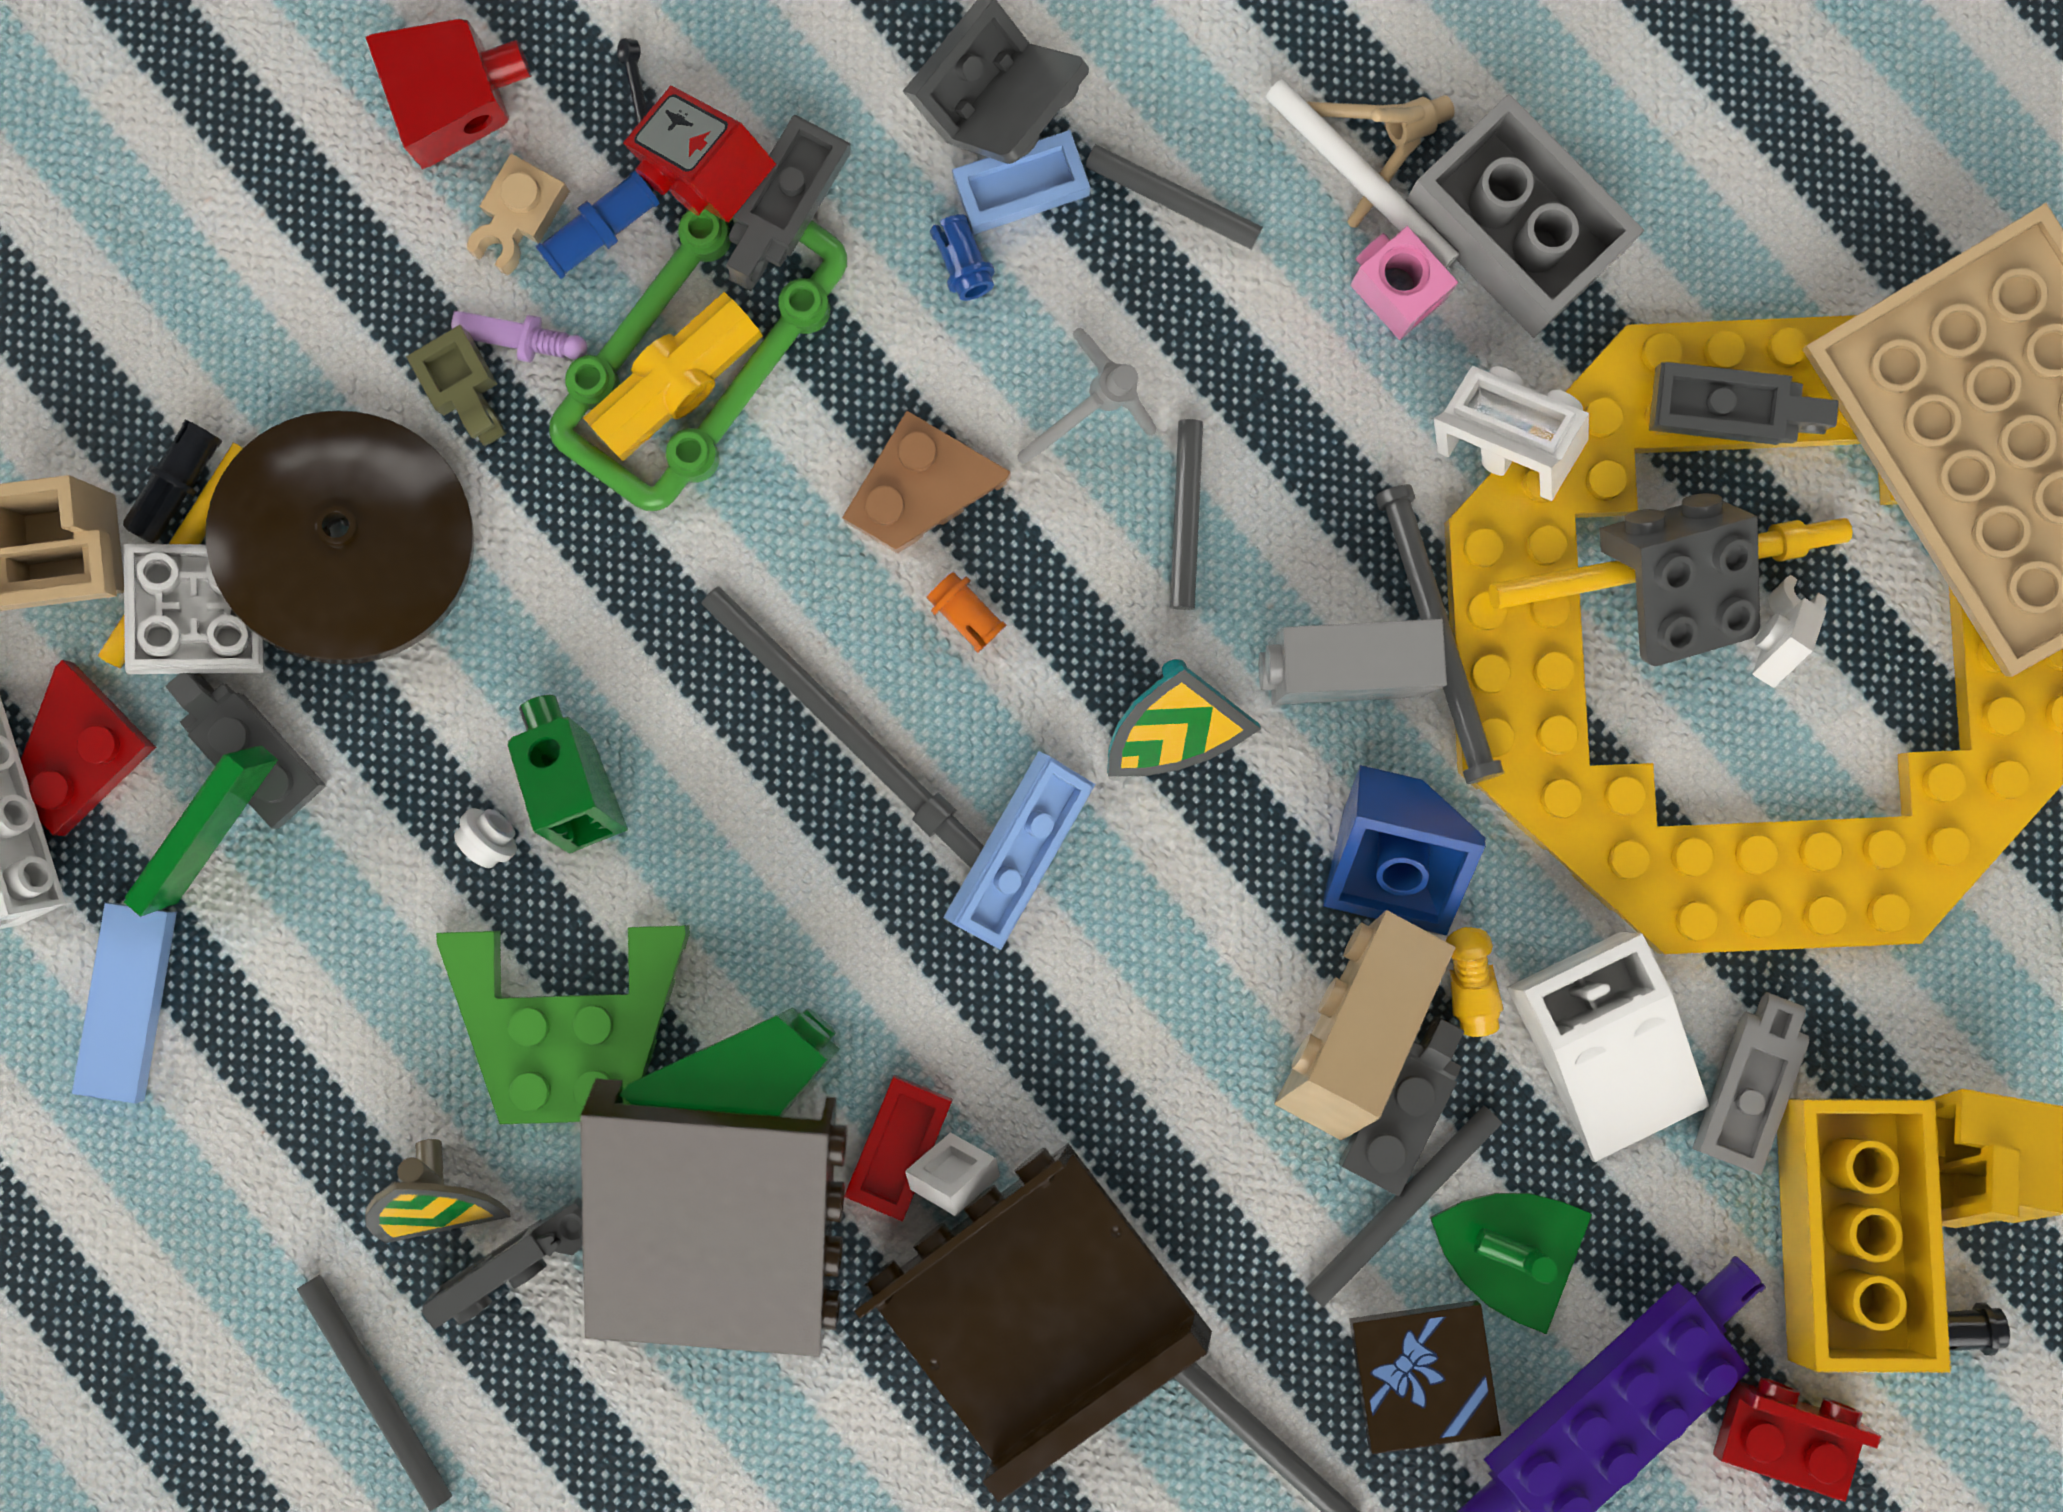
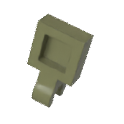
(455, 378)

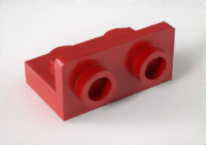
(1792, 1440)

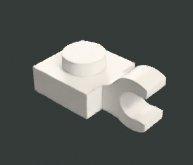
(1789, 633)

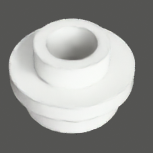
(486, 837)

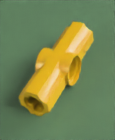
(673, 376)

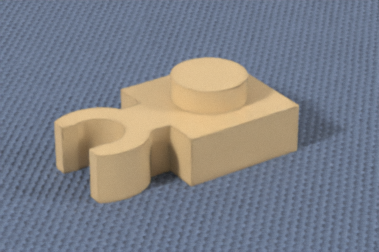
(521, 204)

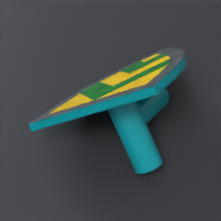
(1176, 726)

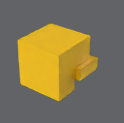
(1998, 1158)

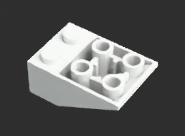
(1612, 1042)

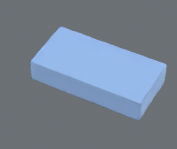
(1039, 181)

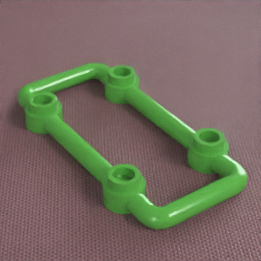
(691, 451)

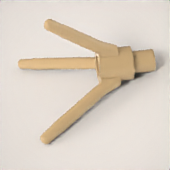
(1404, 125)

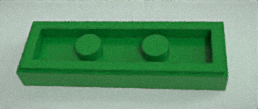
(200, 829)

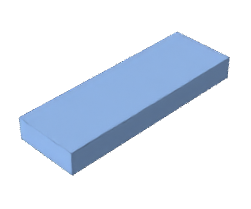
(1019, 850)
(124, 1004)

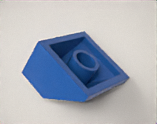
(1401, 852)

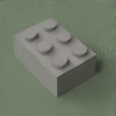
(1523, 215)

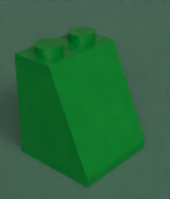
(746, 1073)

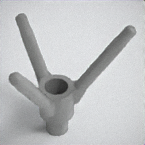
(1109, 390)

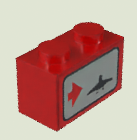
(698, 155)

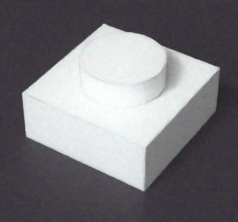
(952, 1174)

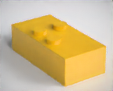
(1863, 1236)

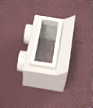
(1515, 426)

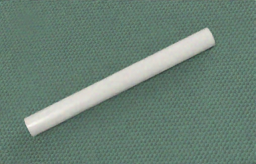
(1357, 169)

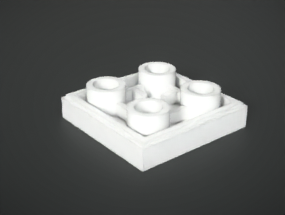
(179, 616)

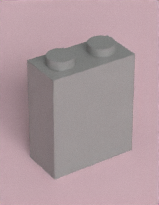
(1354, 662)

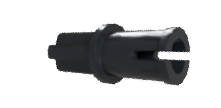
(171, 481)

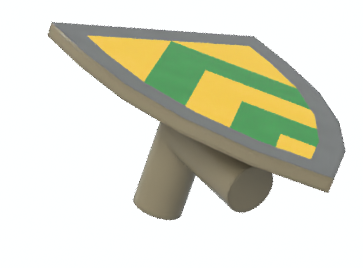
(423, 1202)

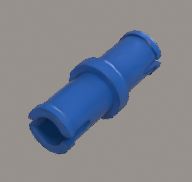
(597, 224)

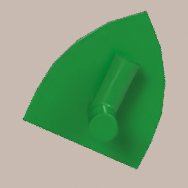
(1513, 1251)

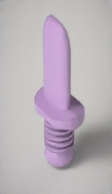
(526, 337)

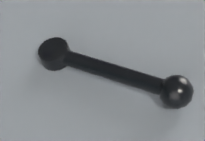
(629, 54)

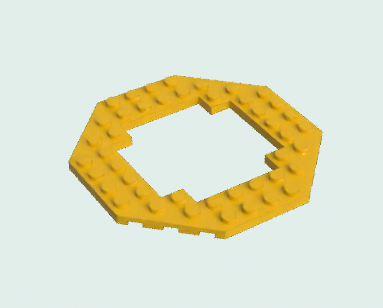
(1730, 881)

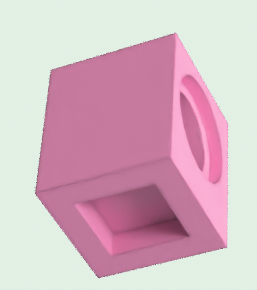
(1397, 308)

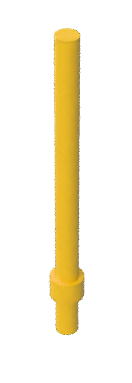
(1781, 542)

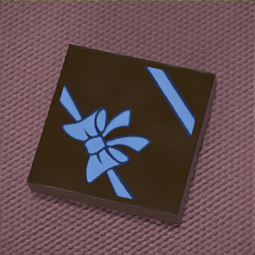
(1425, 1377)

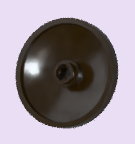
(350, 593)

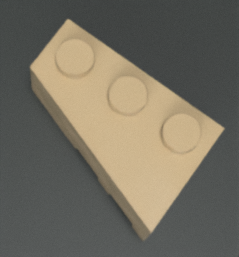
(1365, 1026)

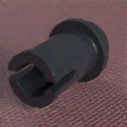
(1978, 1329)

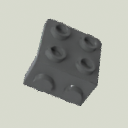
(992, 86)
(1691, 575)

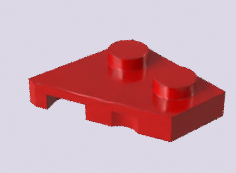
(78, 749)

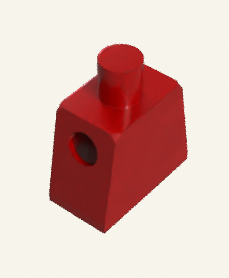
(444, 85)

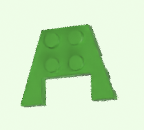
(550, 1049)

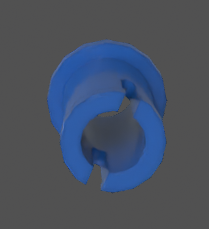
(968, 272)

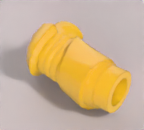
(1474, 983)

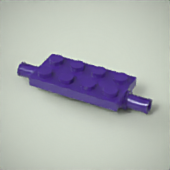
(1623, 1403)

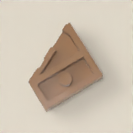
(920, 483)

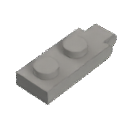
(1754, 1084)

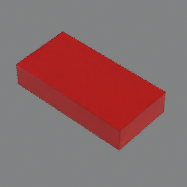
(899, 1137)

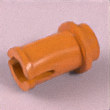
(965, 611)

